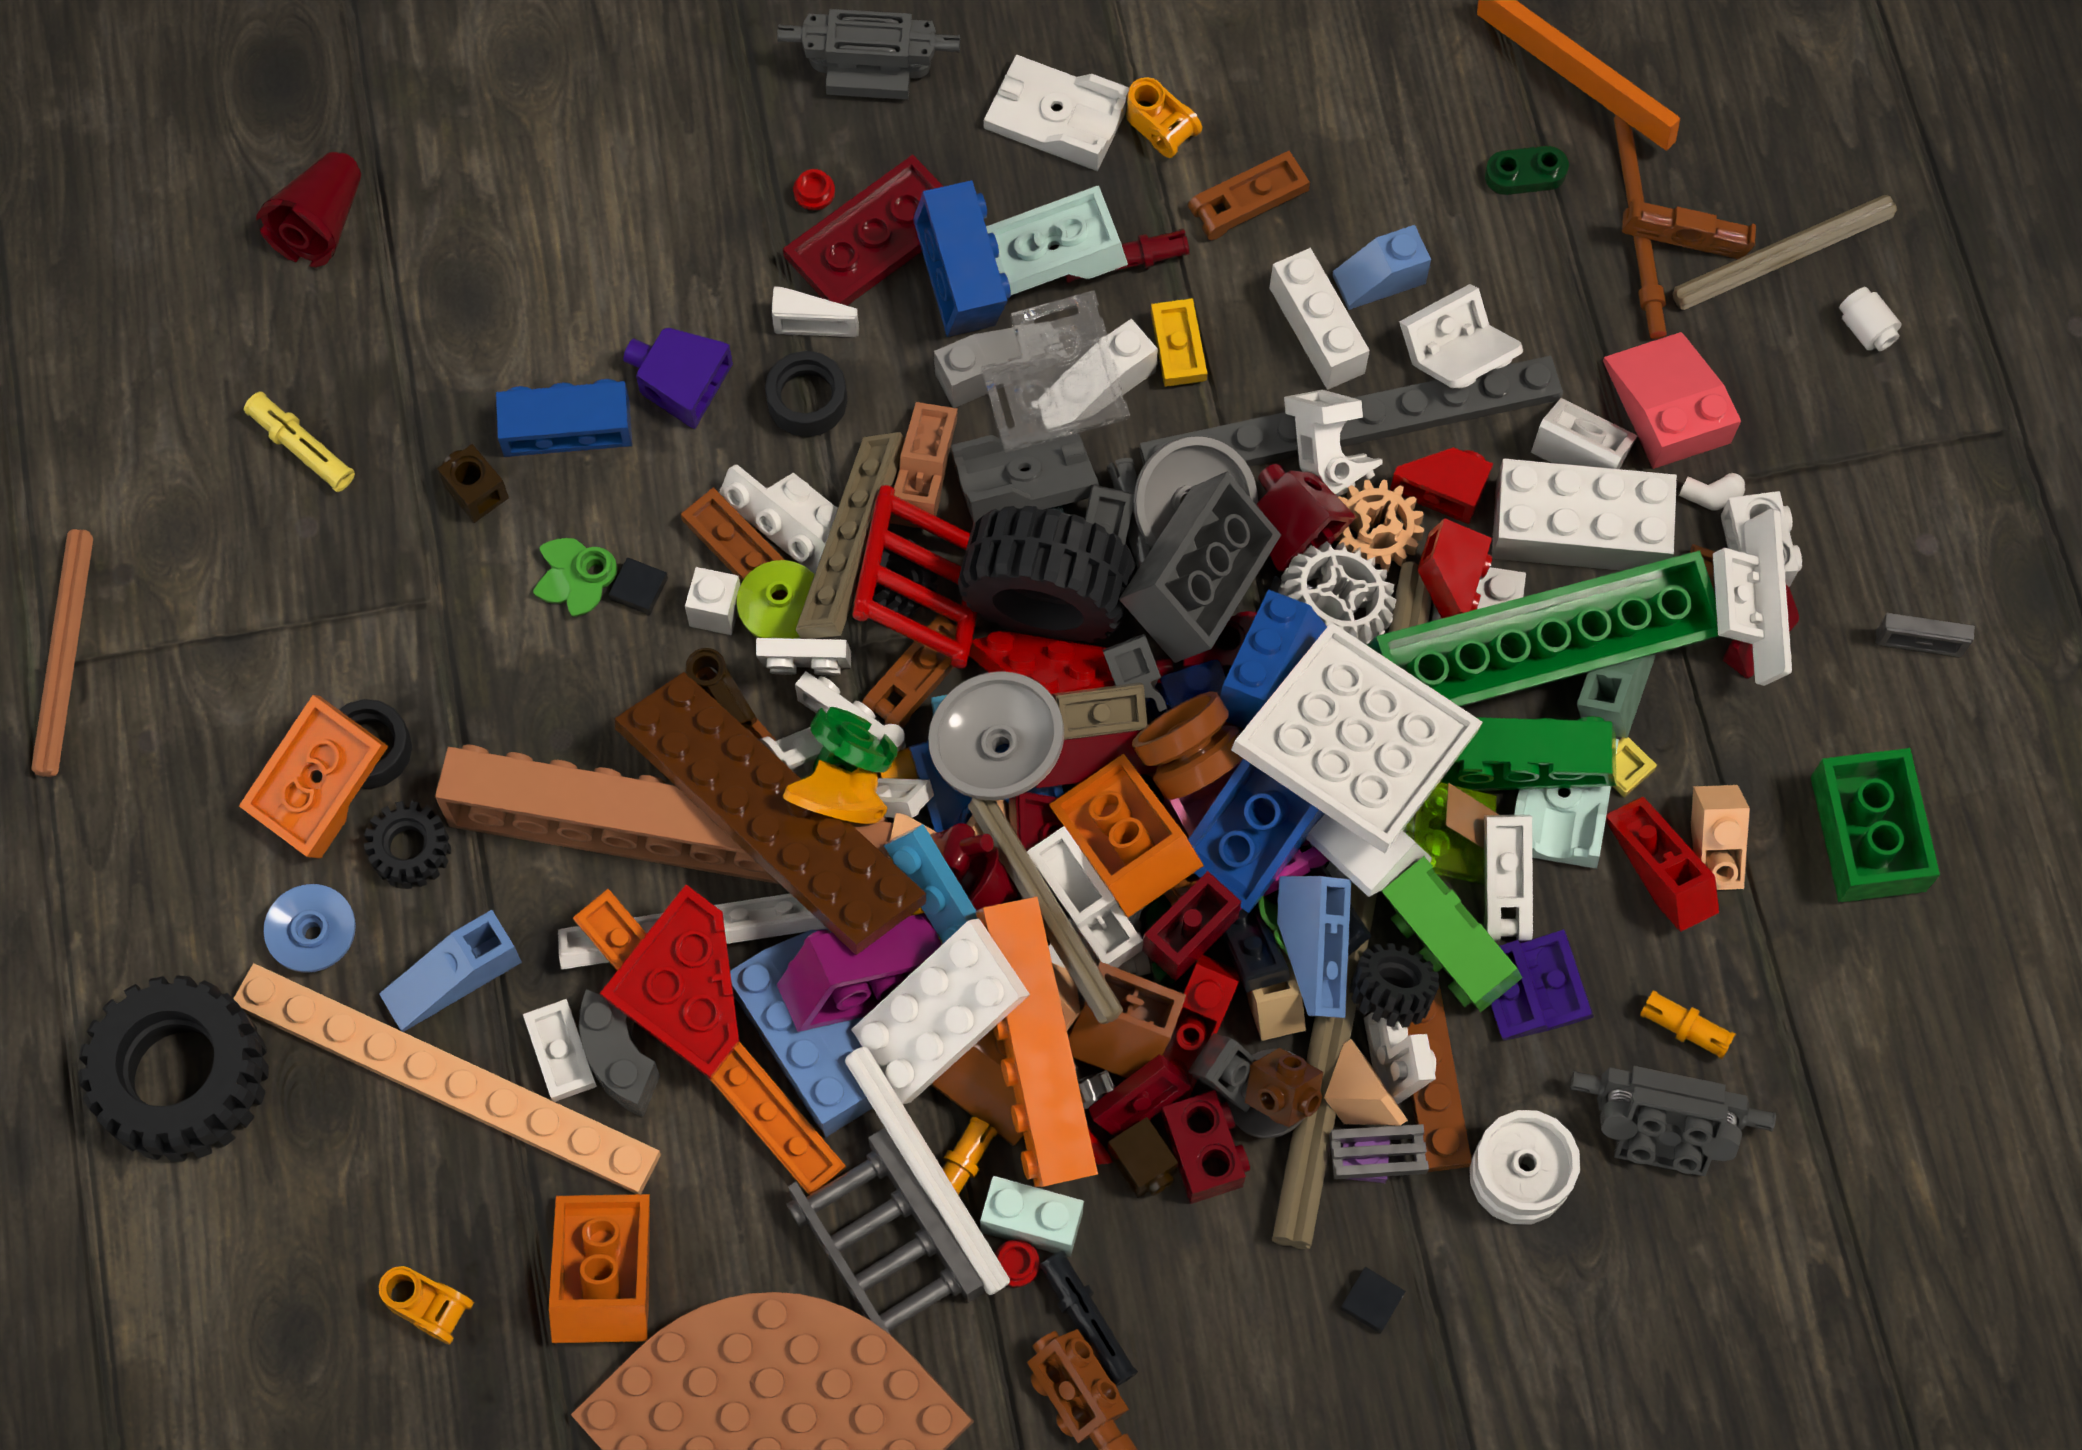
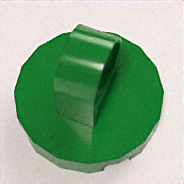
(849, 743)

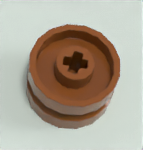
(1189, 745)

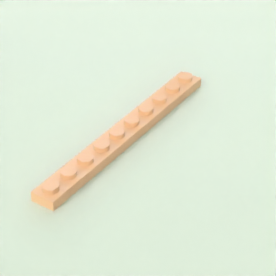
(447, 1079)

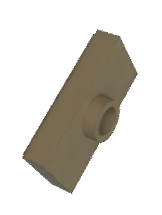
(1102, 710)

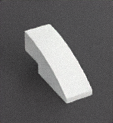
(1086, 898)

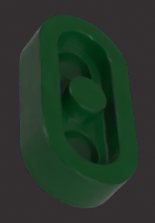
(1528, 171)

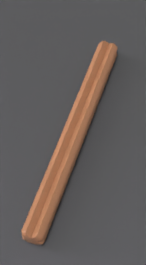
(62, 653)

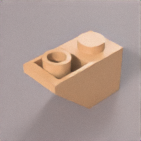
(1721, 832)

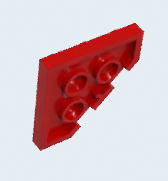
(1051, 662)
(682, 983)

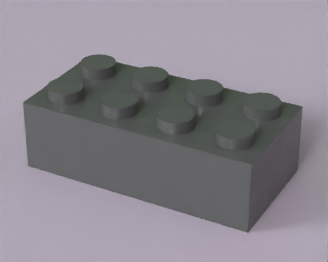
(1200, 567)

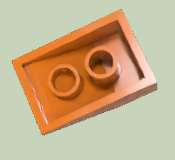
(1126, 835)
(600, 1269)

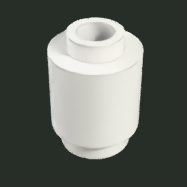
(1870, 319)

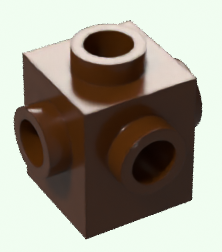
(1284, 1087)

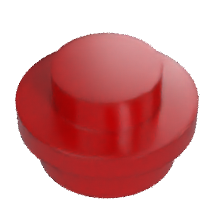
(814, 189)
(1019, 1262)

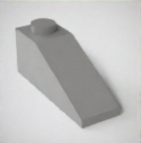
(961, 362)

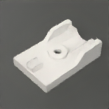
(1078, 131)

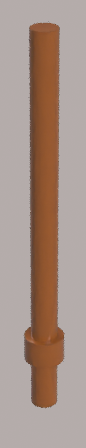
(1651, 294)

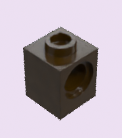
(476, 498)
(1143, 1159)

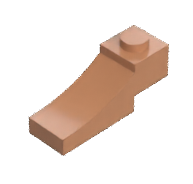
(925, 458)

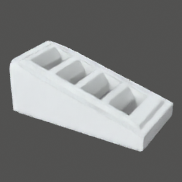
(809, 315)

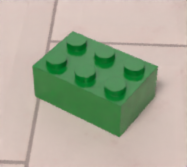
(1874, 825)

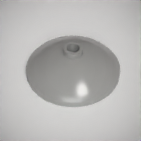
(1173, 473)
(989, 713)

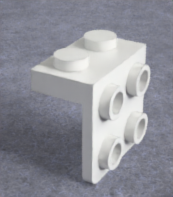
(1456, 341)

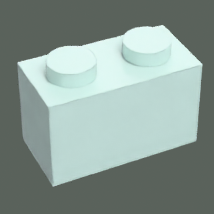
(1031, 1215)

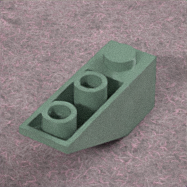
(1615, 693)

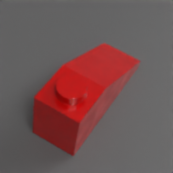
(1666, 864)

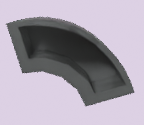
(612, 1055)

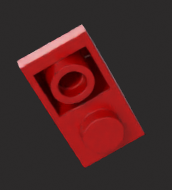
(1453, 565)

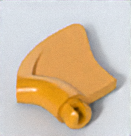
(839, 794)

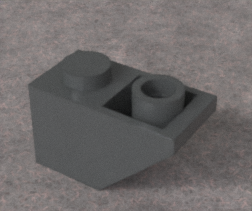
(1224, 1068)

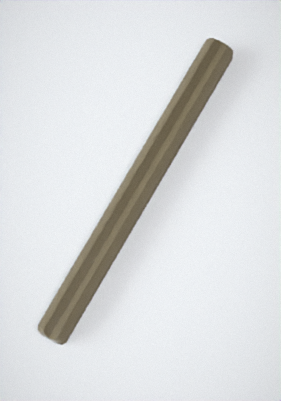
(1784, 252)
(1056, 924)

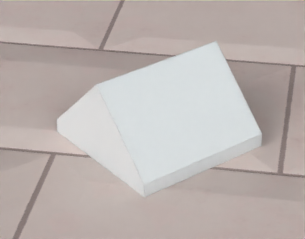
(1581, 438)
(1361, 861)

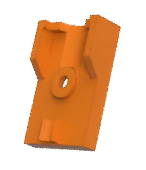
(287, 797)

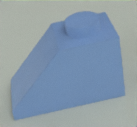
(1383, 268)

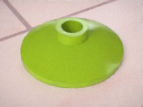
(768, 616)

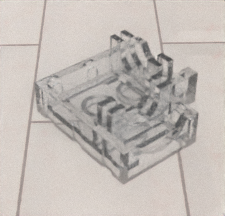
(1060, 380)

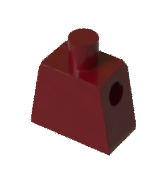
(1301, 511)

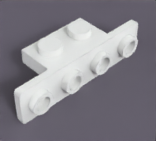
(785, 513)
(1754, 597)

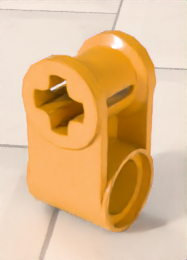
(1166, 121)
(432, 1306)

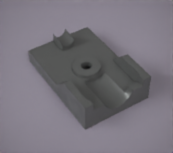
(993, 480)

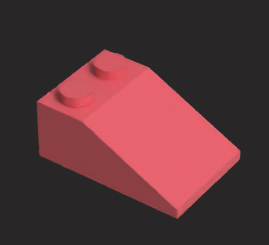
(1672, 399)

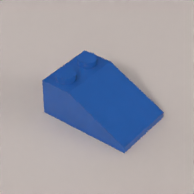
(1252, 833)

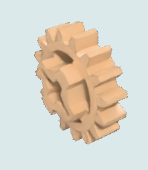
(1389, 539)

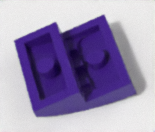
(1549, 990)

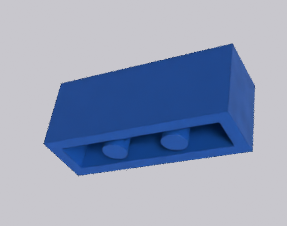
(563, 418)

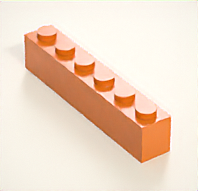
(1039, 1052)

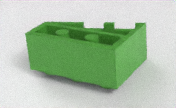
(1450, 936)

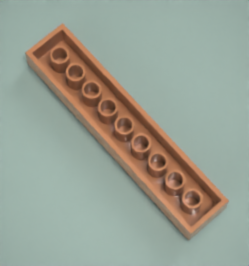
(594, 812)

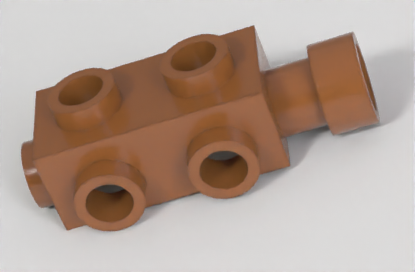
(1079, 1390)

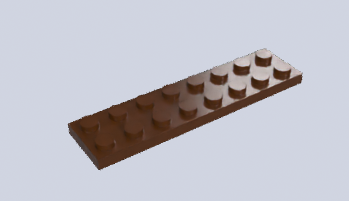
(742, 791)

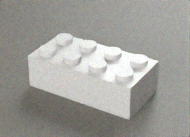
(1583, 515)

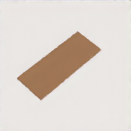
(1466, 815)

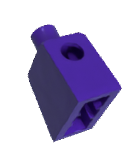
(680, 372)

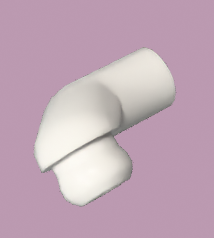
(1715, 494)

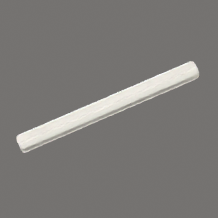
(927, 1169)

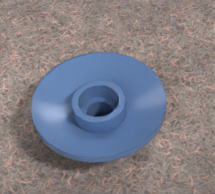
(297, 912)

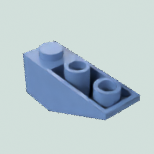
(451, 971)

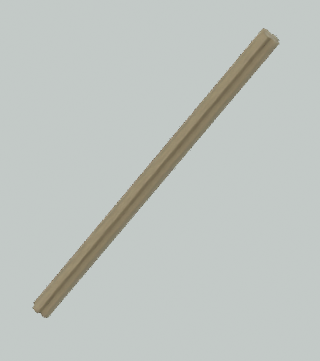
(1311, 1138)

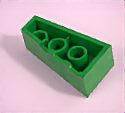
(1537, 755)

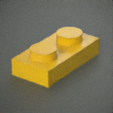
(1178, 342)

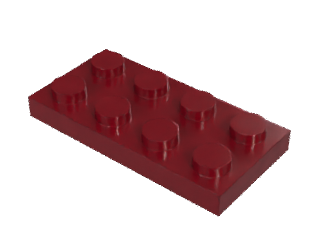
(864, 236)

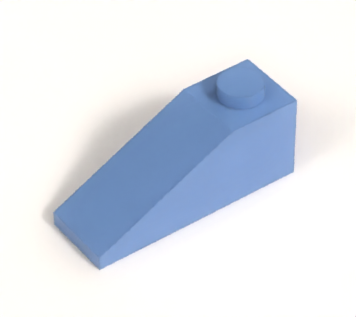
(1316, 937)

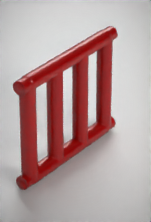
(873, 573)

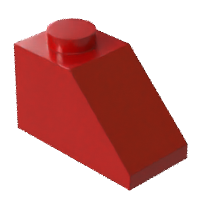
(1445, 481)

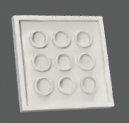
(1357, 737)

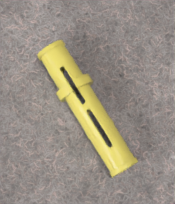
(285, 430)

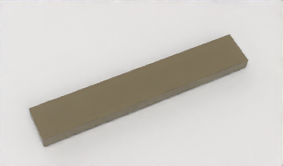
(844, 551)

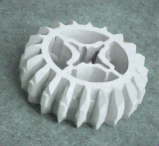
(1344, 586)

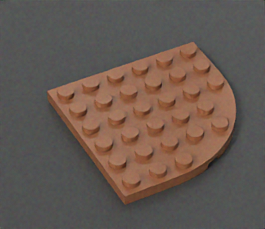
(772, 1378)

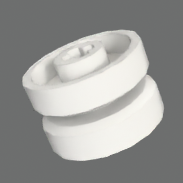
(1542, 1146)

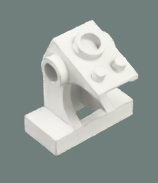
(1318, 428)

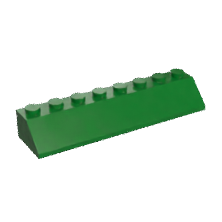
(1559, 631)

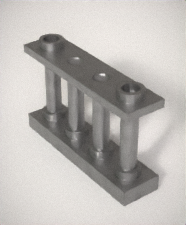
(906, 1200)

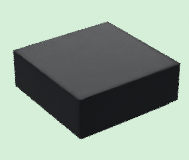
(638, 586)
(1372, 1300)

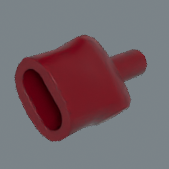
(959, 844)

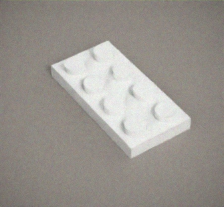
(941, 1010)

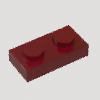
(1140, 1096)

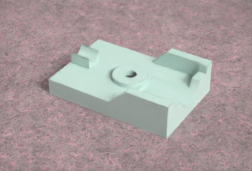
(1076, 224)
(1567, 827)

